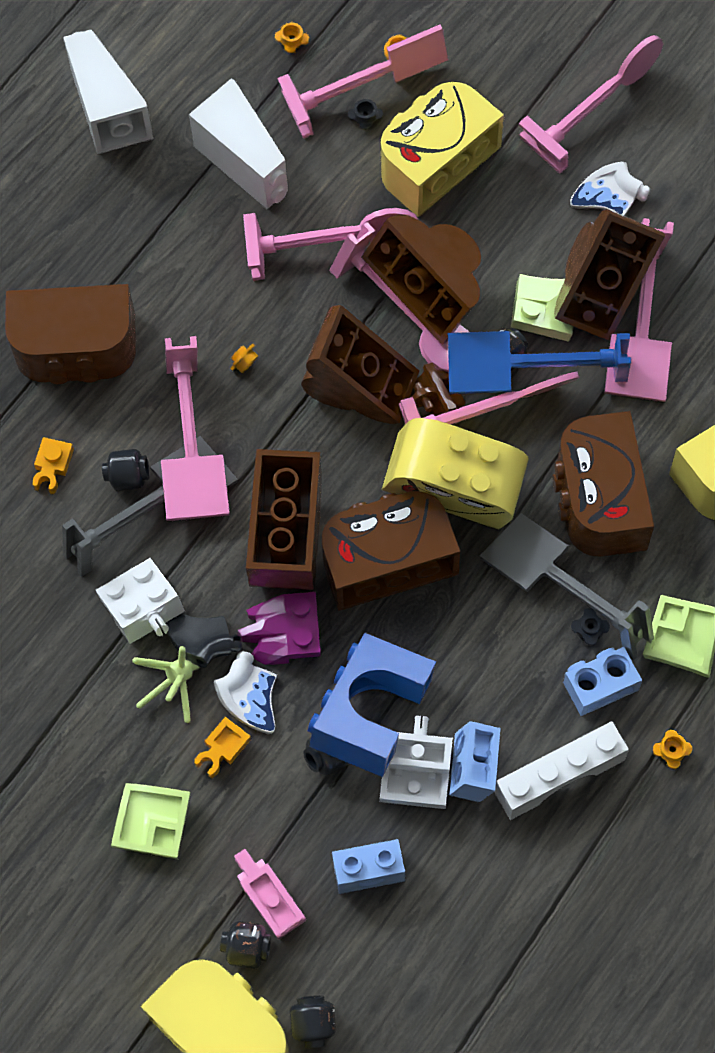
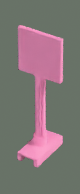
(405, 60)
(648, 357)
(194, 483)

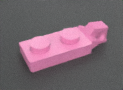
(268, 895)

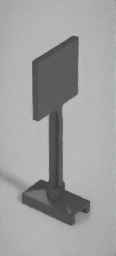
(82, 543)
(529, 552)

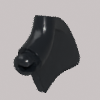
(202, 638)

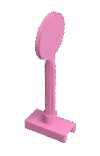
(546, 142)
(258, 245)
(350, 257)
(410, 411)

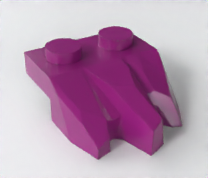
(284, 628)

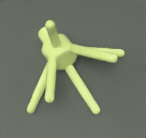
(177, 673)

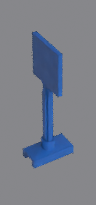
(484, 362)

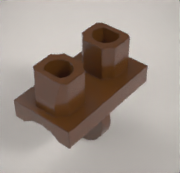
(433, 394)

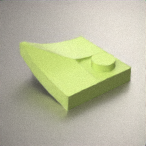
(536, 305)
(683, 635)
(151, 820)

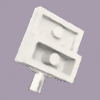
(141, 601)
(418, 769)

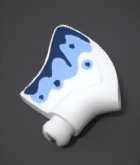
(610, 189)
(248, 693)

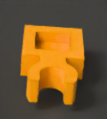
(51, 460)
(224, 743)

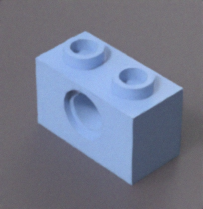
(368, 866)

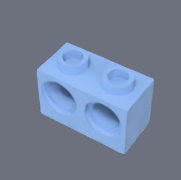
(607, 687)
(474, 761)

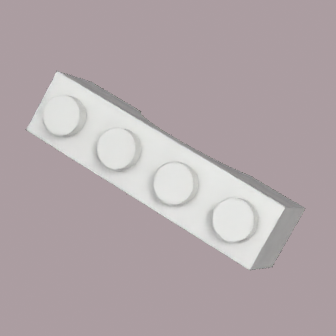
(538, 780)

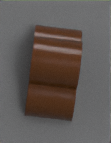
(427, 270)
(605, 272)
(357, 369)

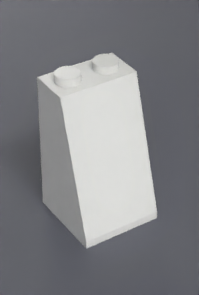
(109, 99)
(239, 144)

